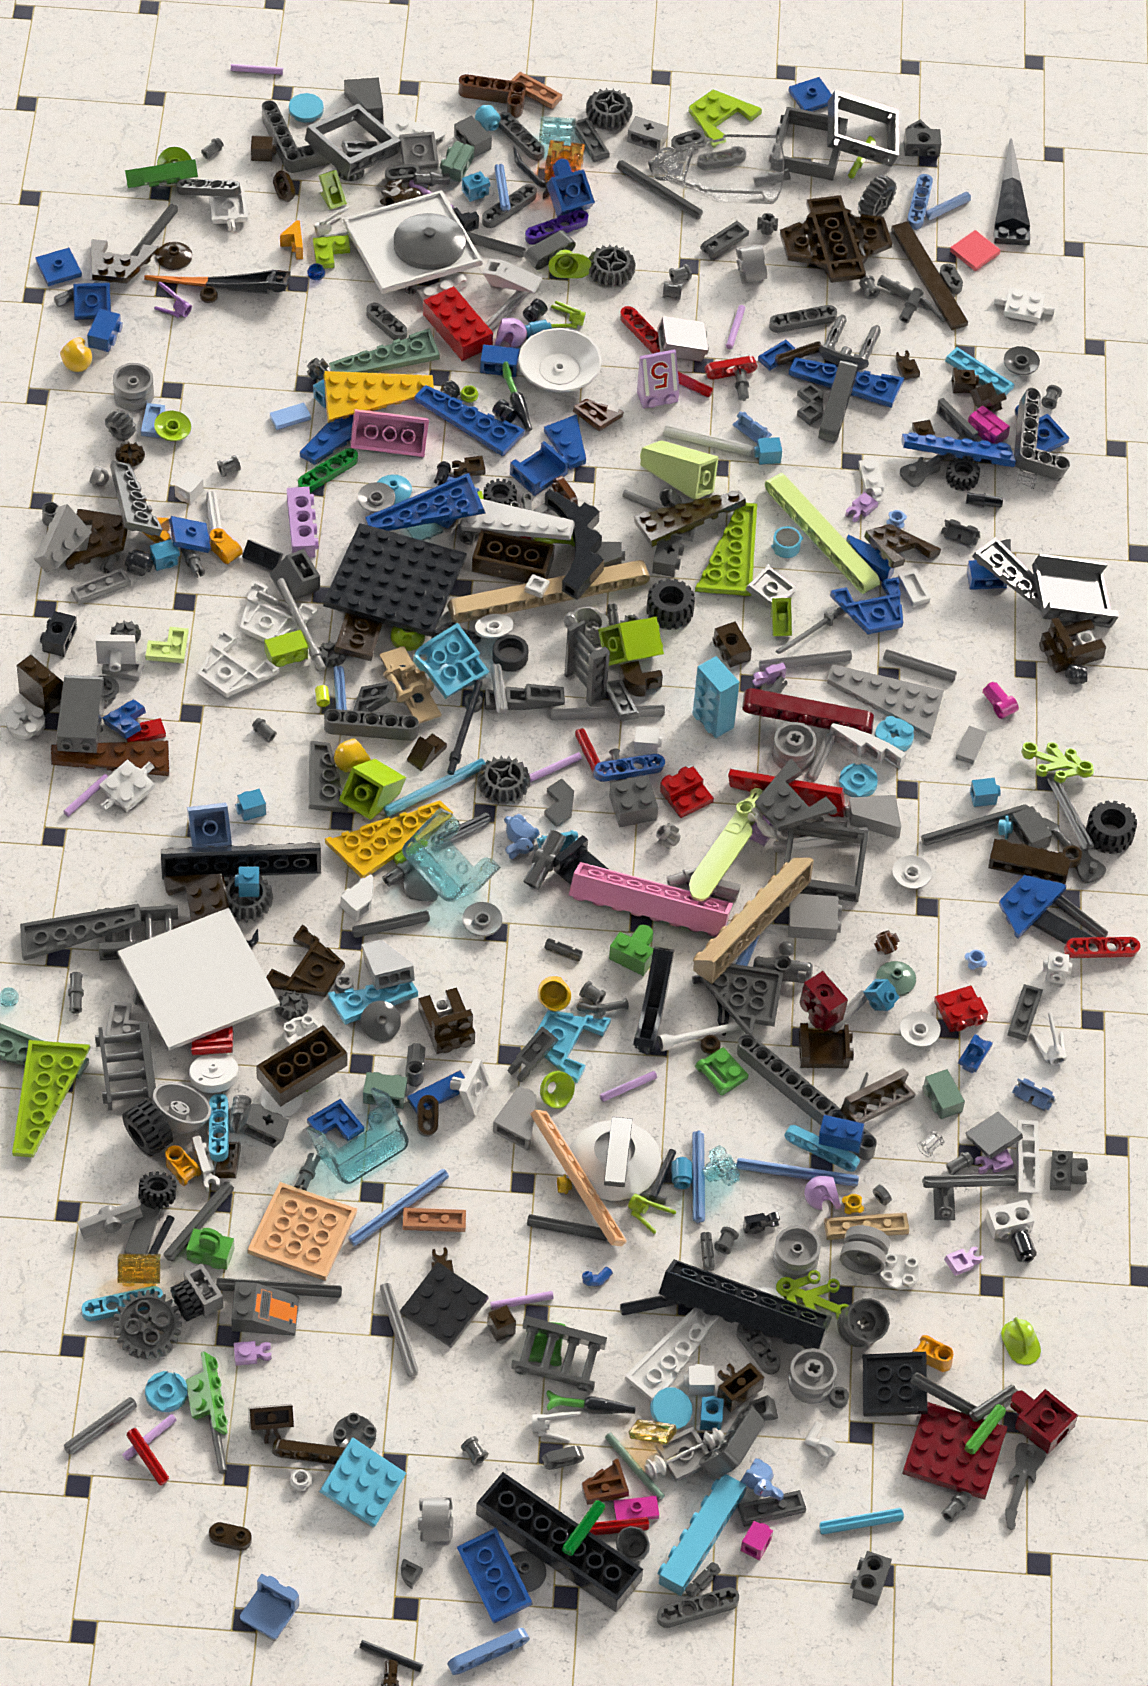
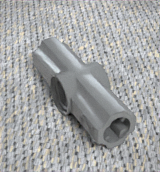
(110, 1219)

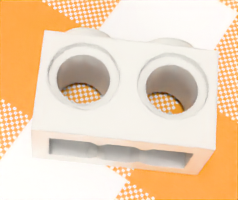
(1008, 1216)

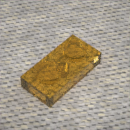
(652, 1431)

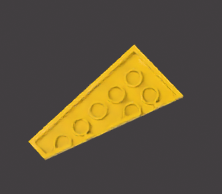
(368, 391)
(380, 841)

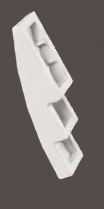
(861, 742)
(1028, 1157)

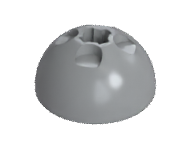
(181, 1106)

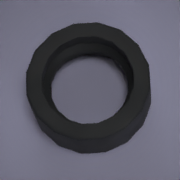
(514, 641)

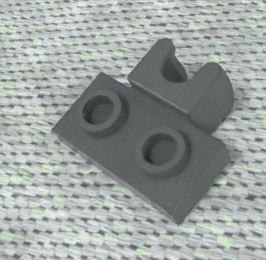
(1067, 1170)

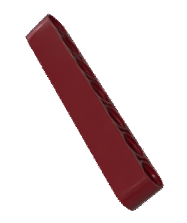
(805, 711)

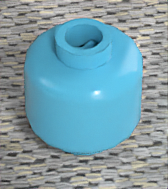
(488, 117)

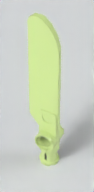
(724, 850)

